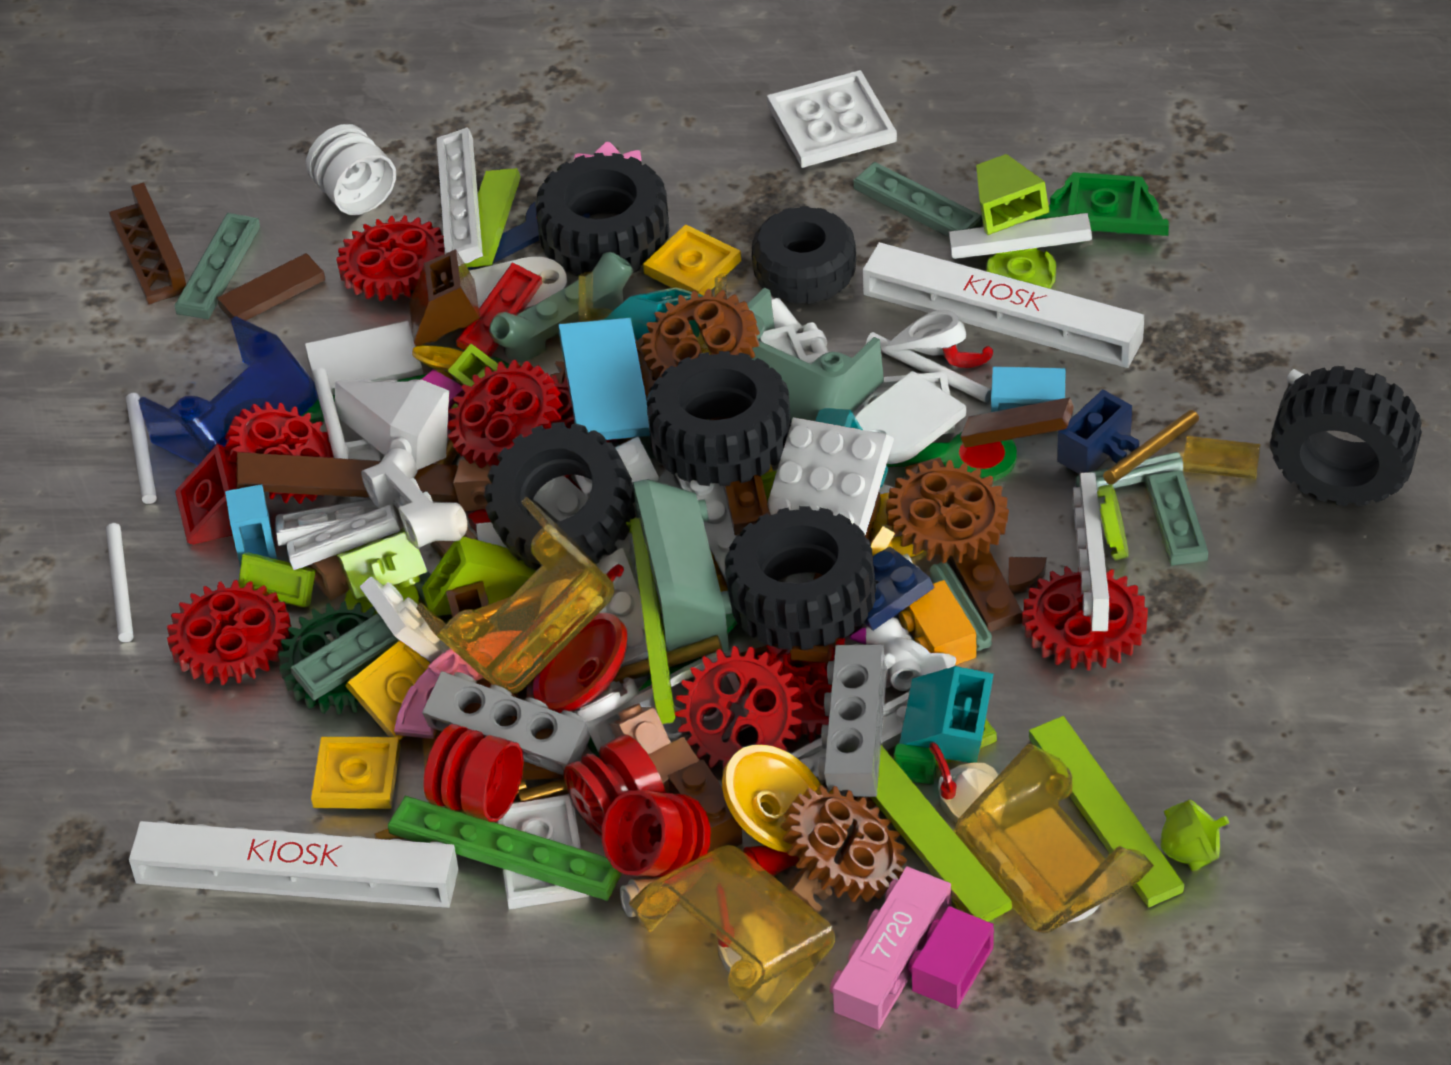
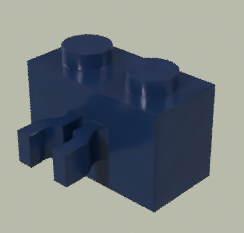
(1096, 433)

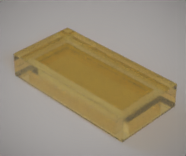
(1221, 457)

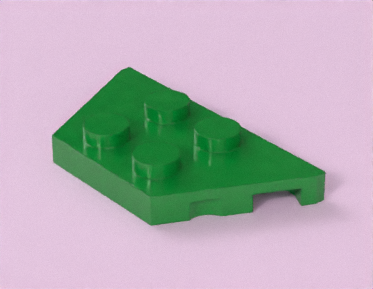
(1111, 202)

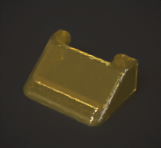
(1037, 848)
(751, 914)

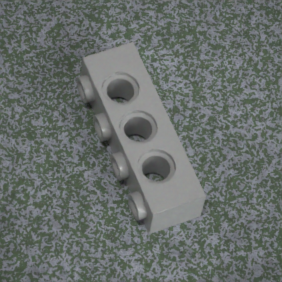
(459, 690)
(854, 720)

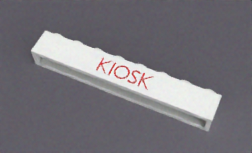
(1004, 304)
(294, 864)

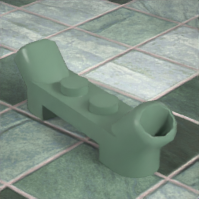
(526, 333)

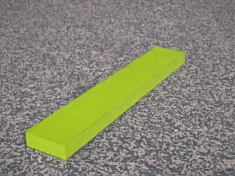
(653, 629)
(1106, 809)
(937, 843)

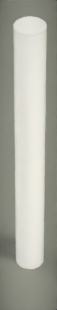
(928, 366)
(330, 414)
(141, 449)
(119, 583)

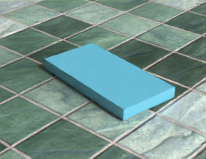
(605, 377)

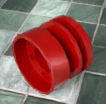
(473, 773)
(598, 781)
(654, 832)

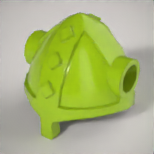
(1191, 835)

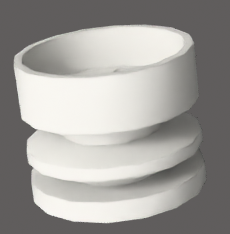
(350, 169)

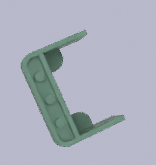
(829, 381)
(681, 564)

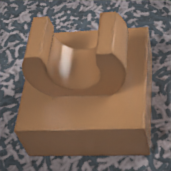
(806, 888)

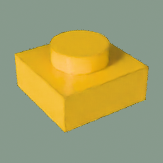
(880, 538)

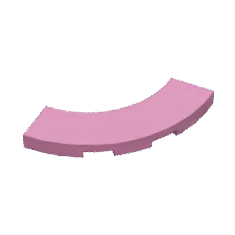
(410, 716)

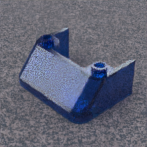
(198, 425)

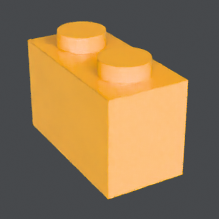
(940, 624)

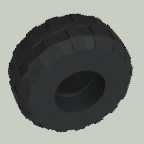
(804, 255)

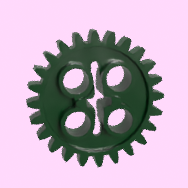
(312, 638)

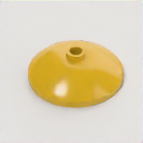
(759, 789)

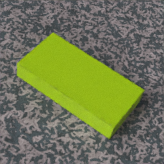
(279, 577)

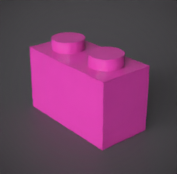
(951, 957)

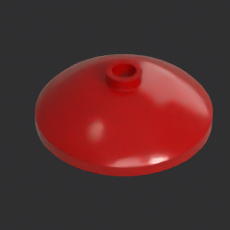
(583, 665)

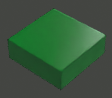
(916, 763)

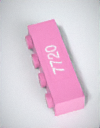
(882, 958)

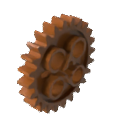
(721, 321)
(947, 511)
(819, 825)

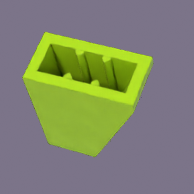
(1009, 193)
(472, 562)

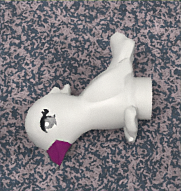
(903, 656)

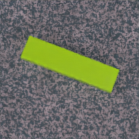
(494, 207)

